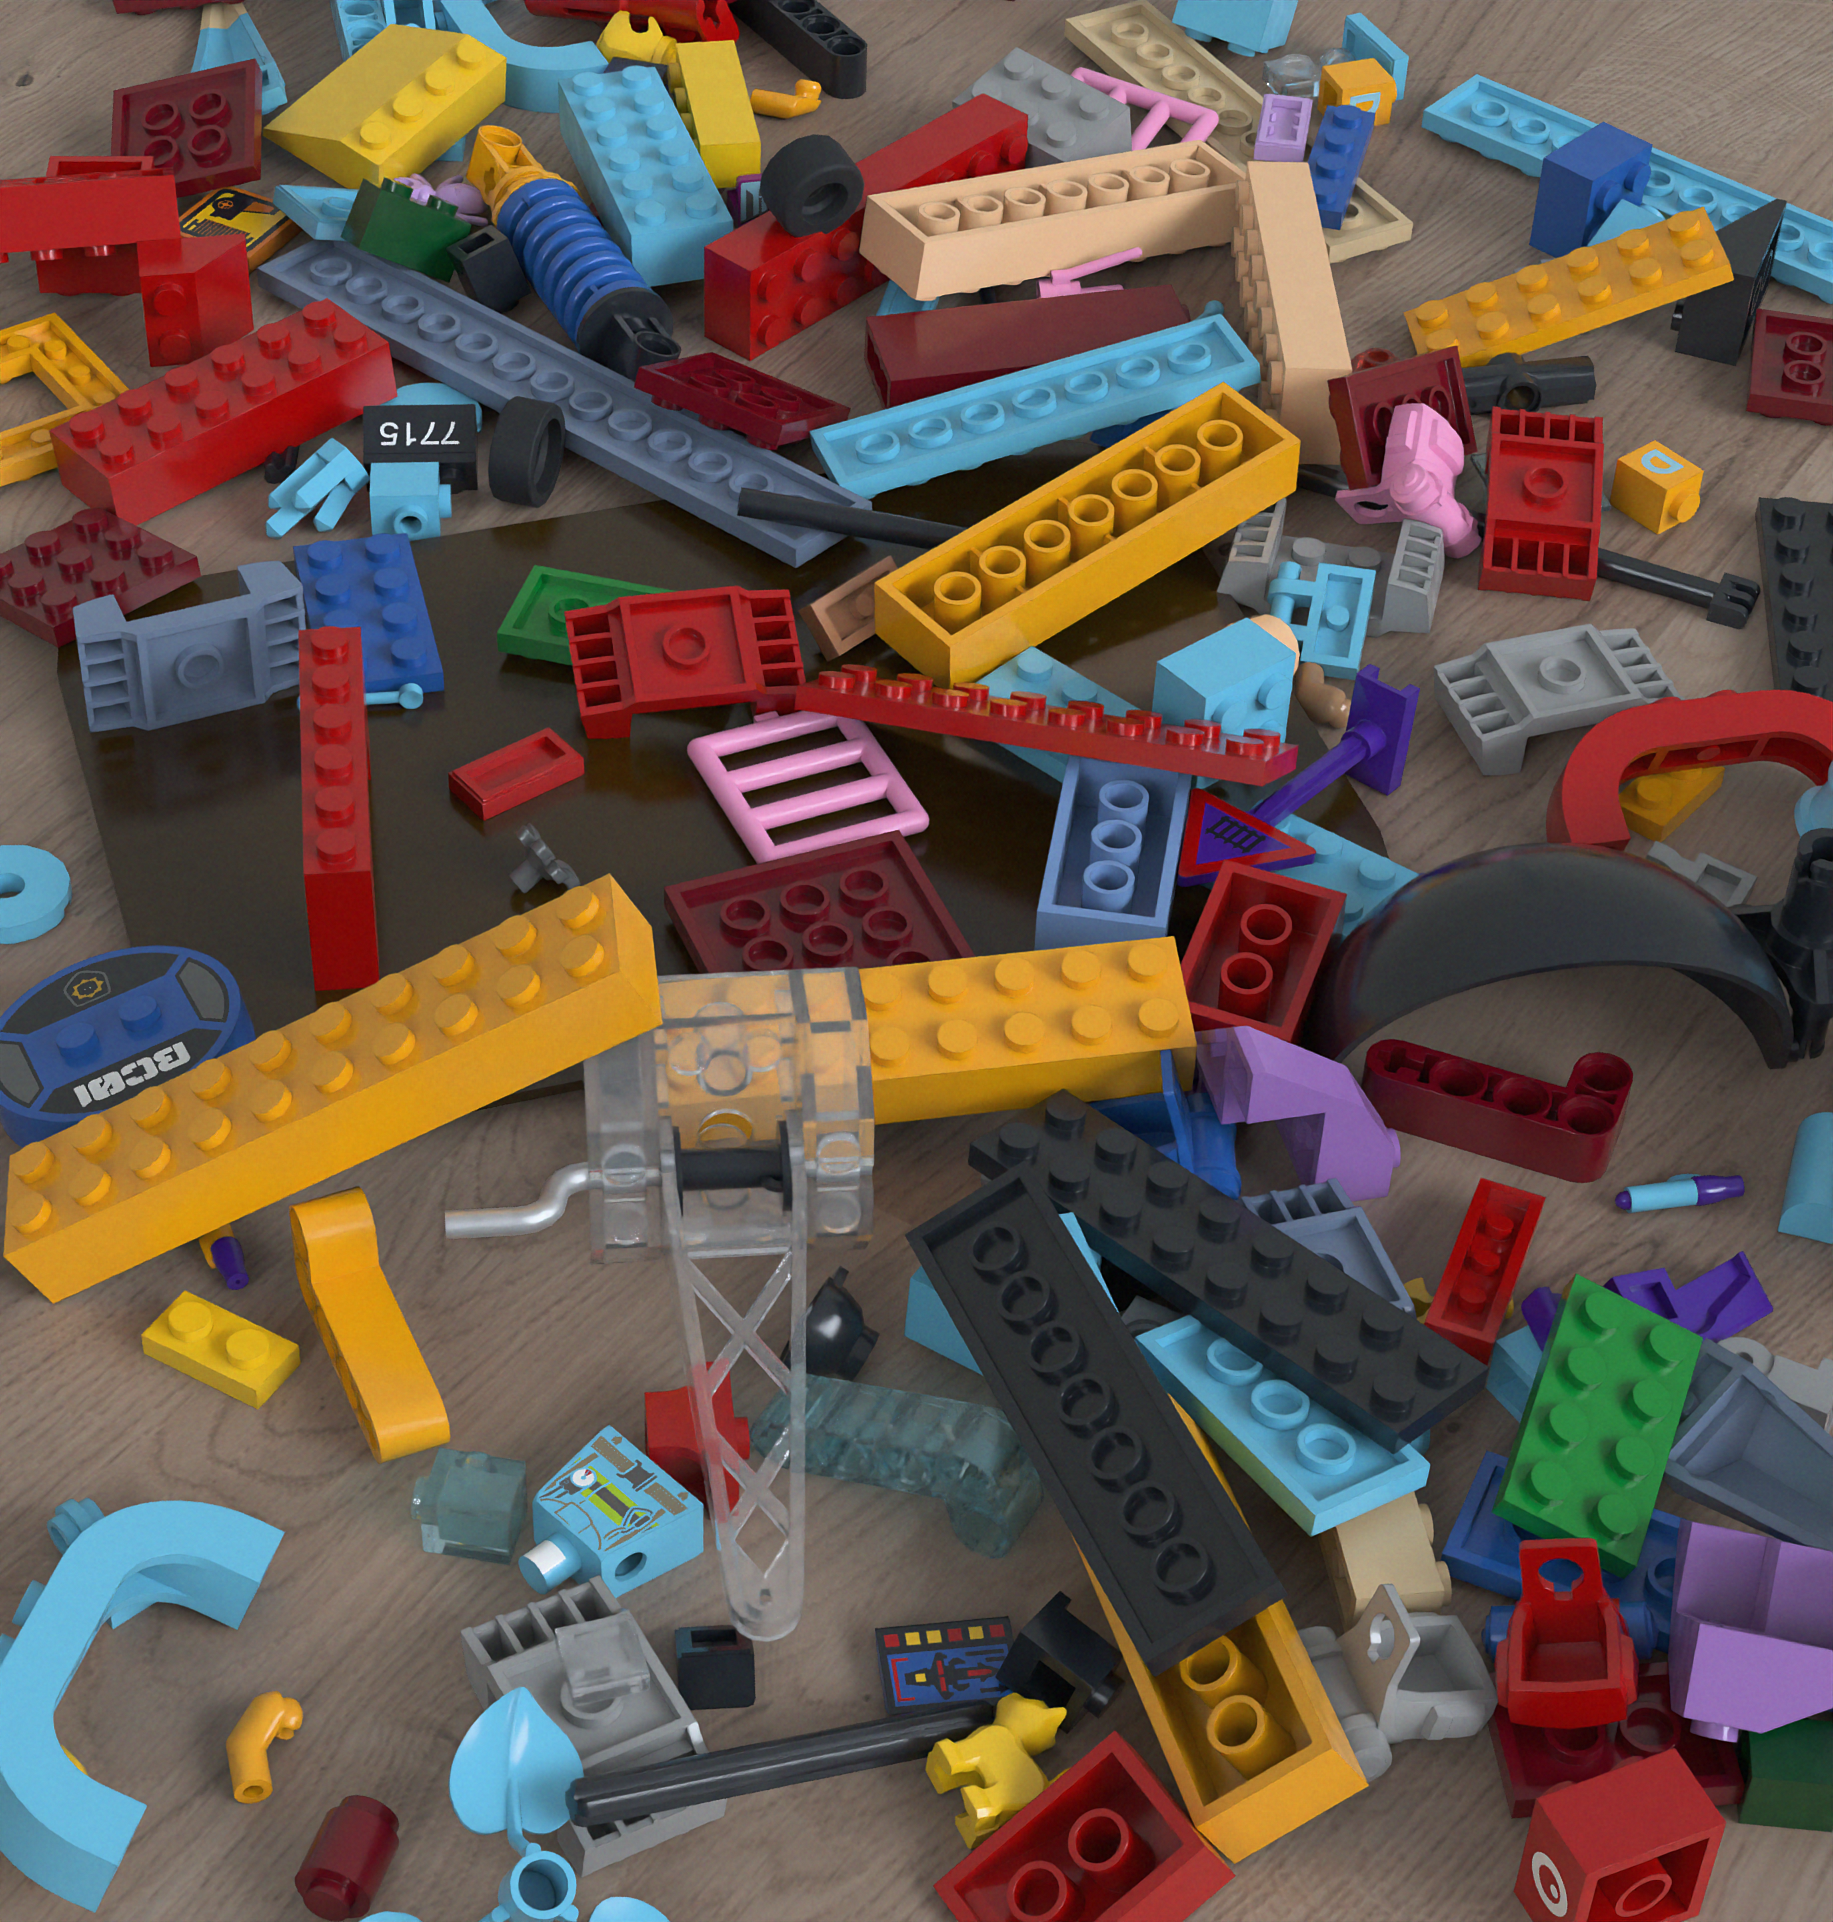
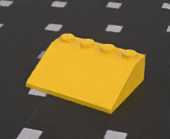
(393, 105)

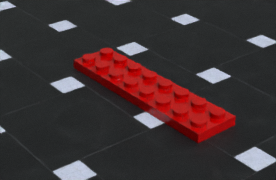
(1030, 723)

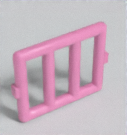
(1159, 104)
(772, 728)

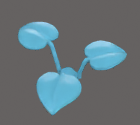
(515, 1778)

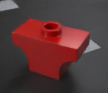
(673, 1441)

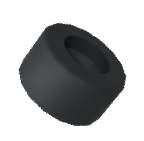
(811, 185)

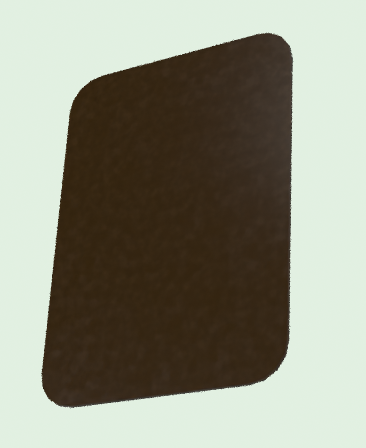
(210, 809)

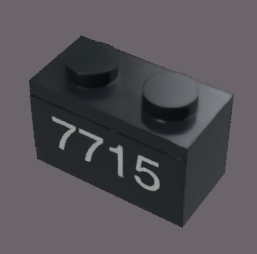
(424, 435)

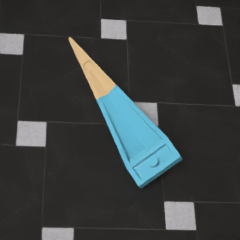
(231, 37)

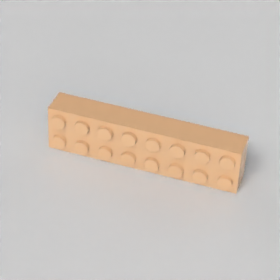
(1050, 218)
(1290, 303)

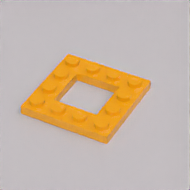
(68, 370)

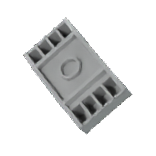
(1404, 584)
(1544, 687)
(606, 1733)

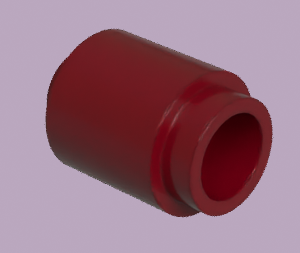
(348, 1859)

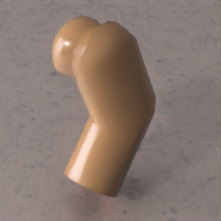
(1319, 700)

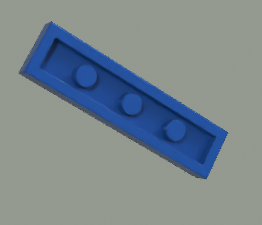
(1338, 160)

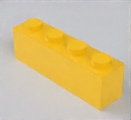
(716, 109)

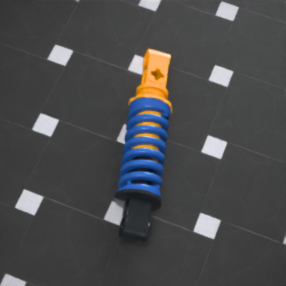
(571, 258)

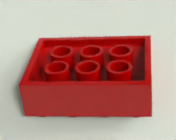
(86, 212)

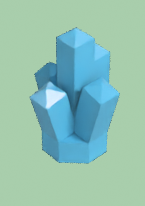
(329, 475)

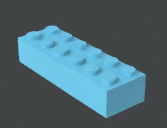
(642, 171)

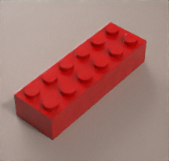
(224, 413)

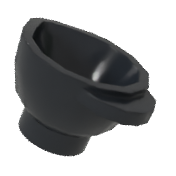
(835, 1332)

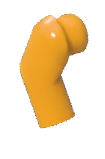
(786, 105)
(246, 1746)

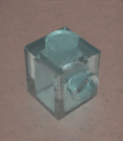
(471, 1505)

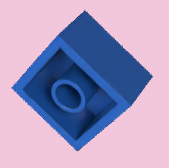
(1585, 184)

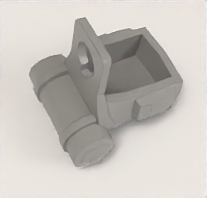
(1400, 1678)

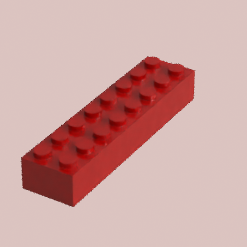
(775, 285)

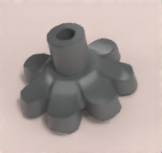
(540, 863)

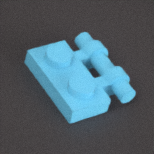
(1337, 613)

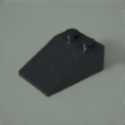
(1720, 319)

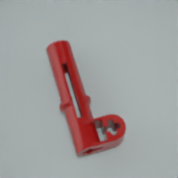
(682, 19)

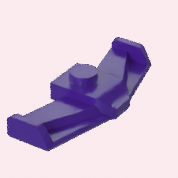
(1709, 1306)

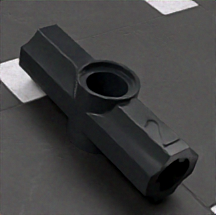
(1529, 385)

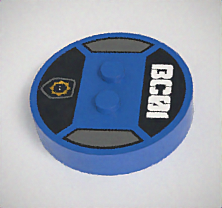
(111, 1032)

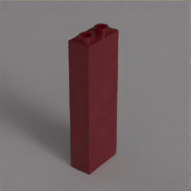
(960, 346)

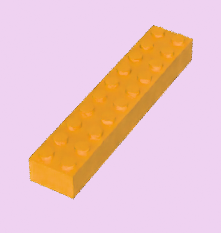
(333, 1089)

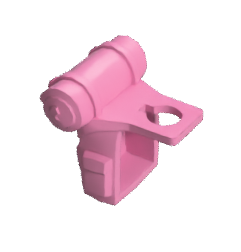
(1419, 480)

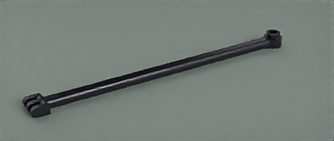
(1727, 601)

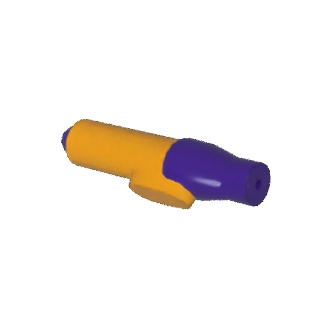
(225, 1254)

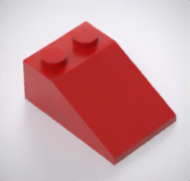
(1091, 1850)

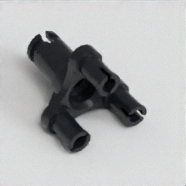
(1800, 938)

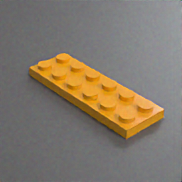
(1575, 291)

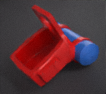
(1567, 1653)

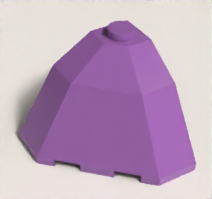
(1312, 1099)
(1749, 1631)

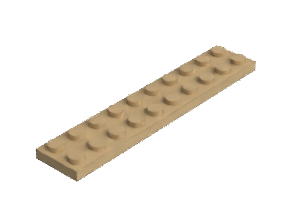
(1152, 52)

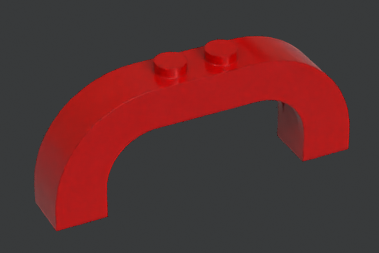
(1678, 737)

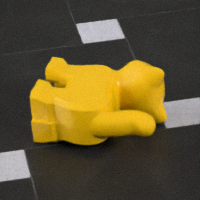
(997, 1765)

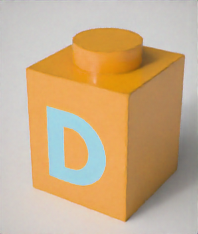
(1358, 84)
(1656, 487)

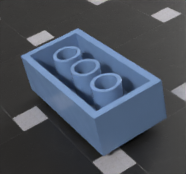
(1112, 854)

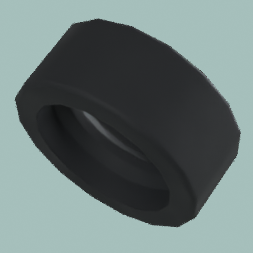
(526, 451)

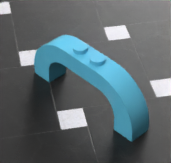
(530, 70)
(186, 1553)

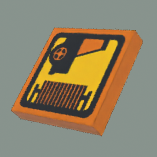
(241, 212)

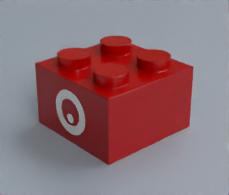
(1621, 1846)

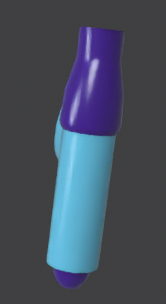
(1679, 1192)

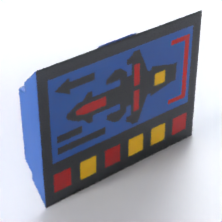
(942, 1663)

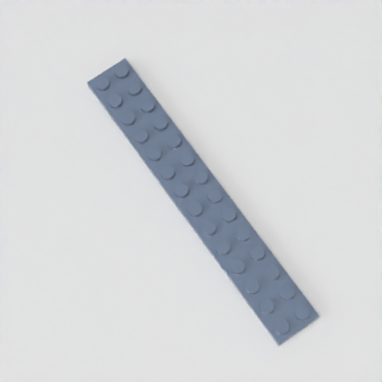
(602, 410)

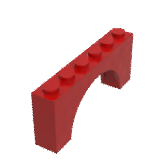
(337, 809)

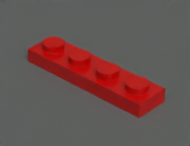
(1485, 1267)

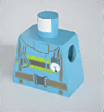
(611, 1518)

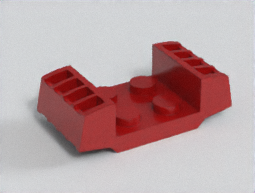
(1542, 504)
(683, 655)

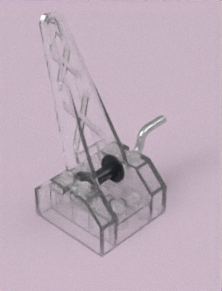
(798, 1067)

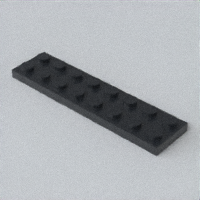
(1237, 1272)
(1095, 1420)

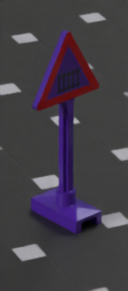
(1369, 751)

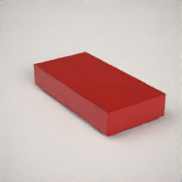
(516, 773)

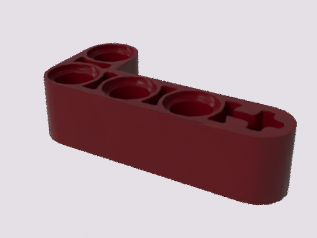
(1501, 1112)

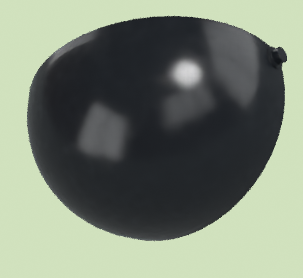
(1535, 913)

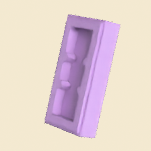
(1283, 128)

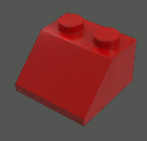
(194, 296)

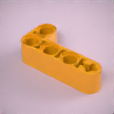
(364, 1326)

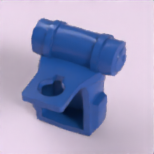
(1181, 1129)

